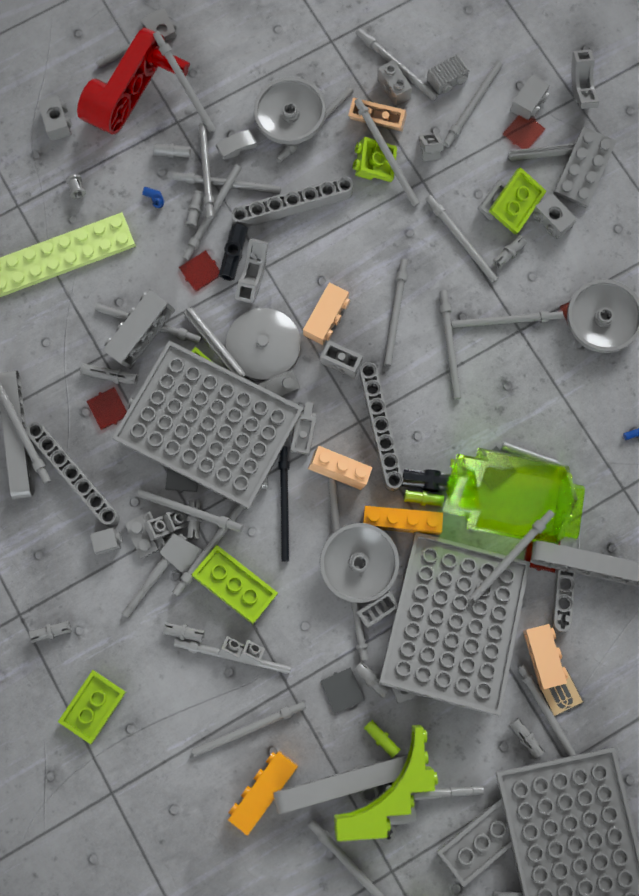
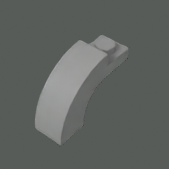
(582, 79)
(253, 271)

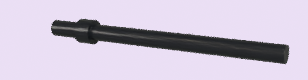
(284, 466)

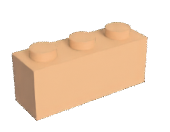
(381, 114)
(326, 314)
(340, 468)
(545, 656)

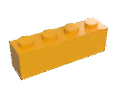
(404, 520)
(260, 796)

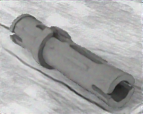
(130, 378)

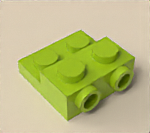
(371, 160)

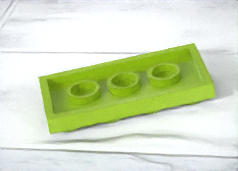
(234, 584)

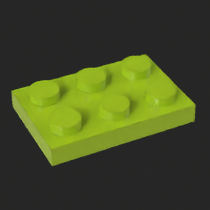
(517, 201)
(92, 707)

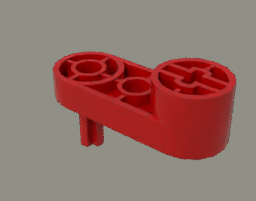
(111, 103)

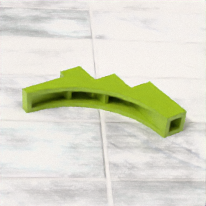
(372, 820)

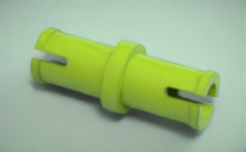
(423, 498)
(382, 738)

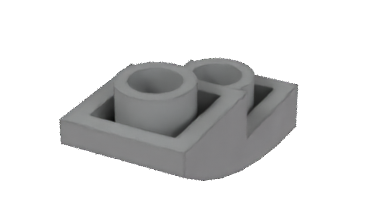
(235, 143)
(165, 525)
(246, 653)

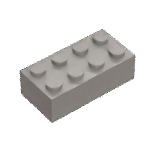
(138, 329)

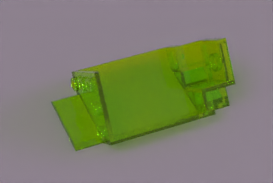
(511, 492)

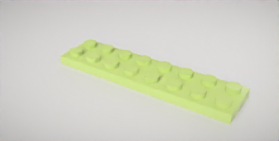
(64, 253)

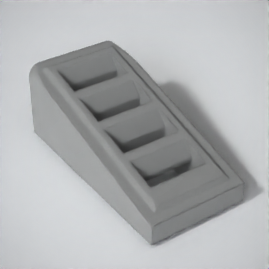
(391, 599)

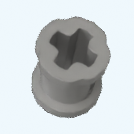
(75, 186)

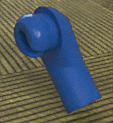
(156, 196)

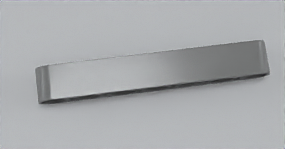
(299, 196)
(380, 417)
(16, 454)
(66, 467)
(585, 563)
(338, 785)

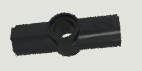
(231, 261)
(427, 480)

